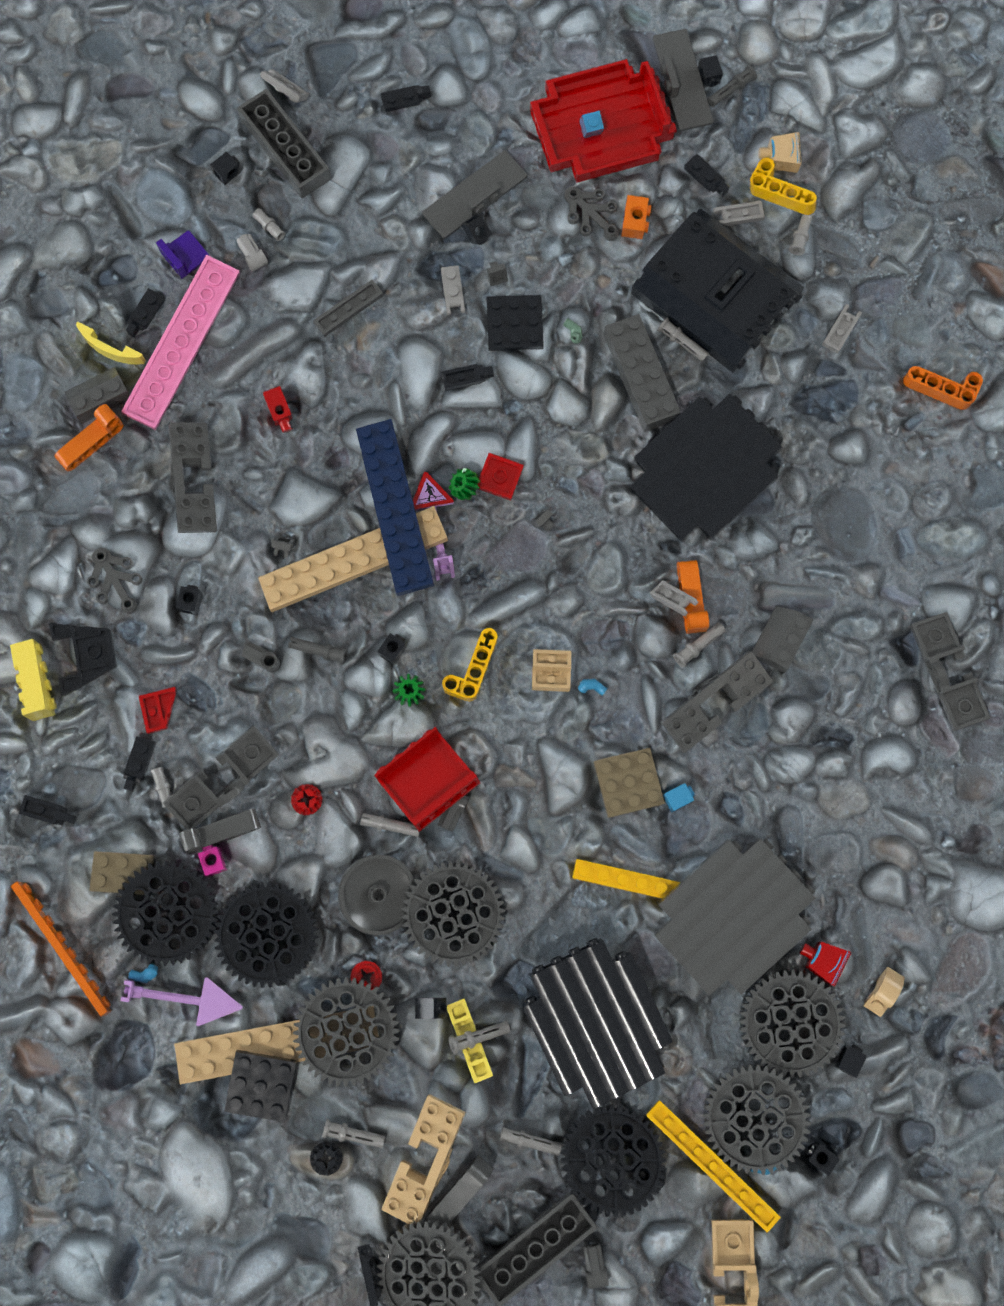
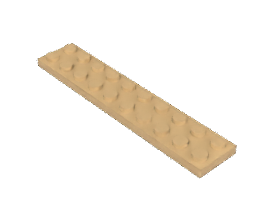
(340, 564)
(215, 1055)

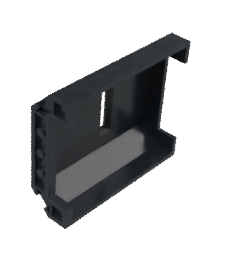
(694, 267)

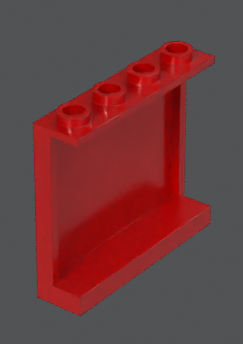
(426, 779)

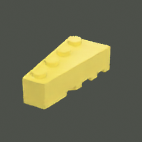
(32, 680)

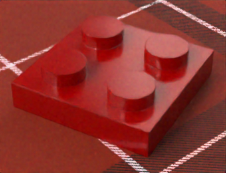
(500, 476)

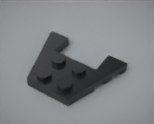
(92, 652)

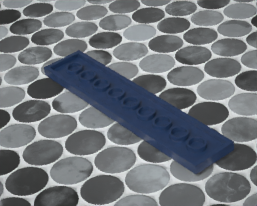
(394, 508)

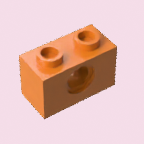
(636, 207)

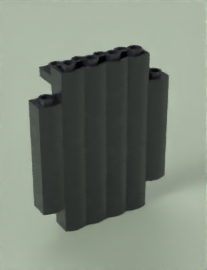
(706, 467)
(596, 1022)

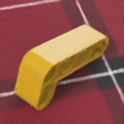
(803, 200)
(475, 664)

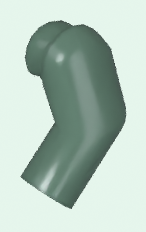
(576, 330)

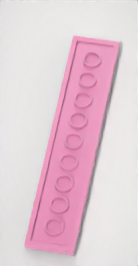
(180, 342)

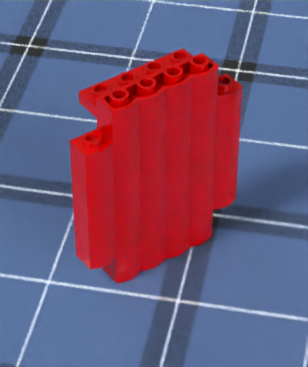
(630, 111)

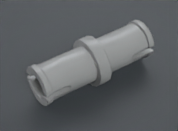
(268, 224)
(162, 786)

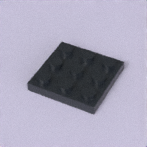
(514, 322)
(260, 1086)

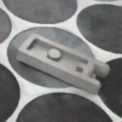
(284, 86)
(740, 213)
(452, 288)
(841, 330)
(672, 597)

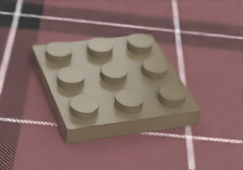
(628, 782)

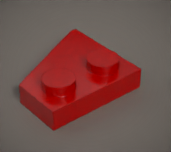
(157, 709)

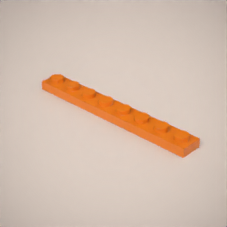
(66, 954)

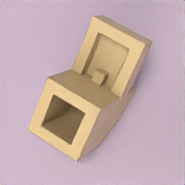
(886, 992)

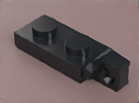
(404, 97)
(706, 175)
(144, 312)
(466, 376)
(138, 762)
(45, 811)
(365, 1254)

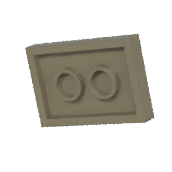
(112, 869)

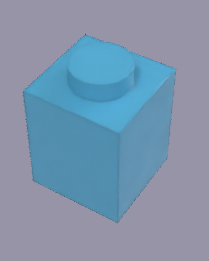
(591, 124)
(679, 797)

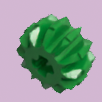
(464, 484)
(416, 687)

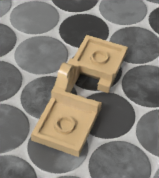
(410, 1189)
(735, 1252)

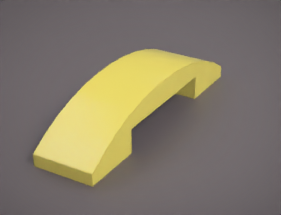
(128, 355)
(475, 1057)

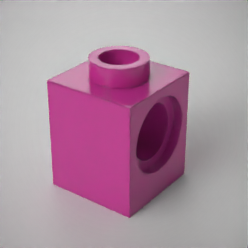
(218, 867)

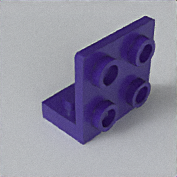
(183, 253)

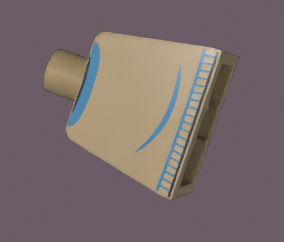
(784, 152)

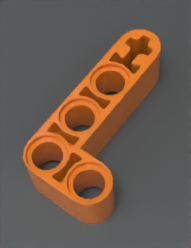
(941, 383)
(90, 439)
(689, 582)

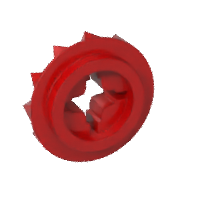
(314, 804)
(367, 967)

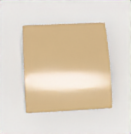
(551, 670)

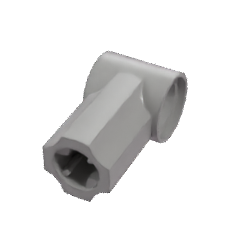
(253, 255)

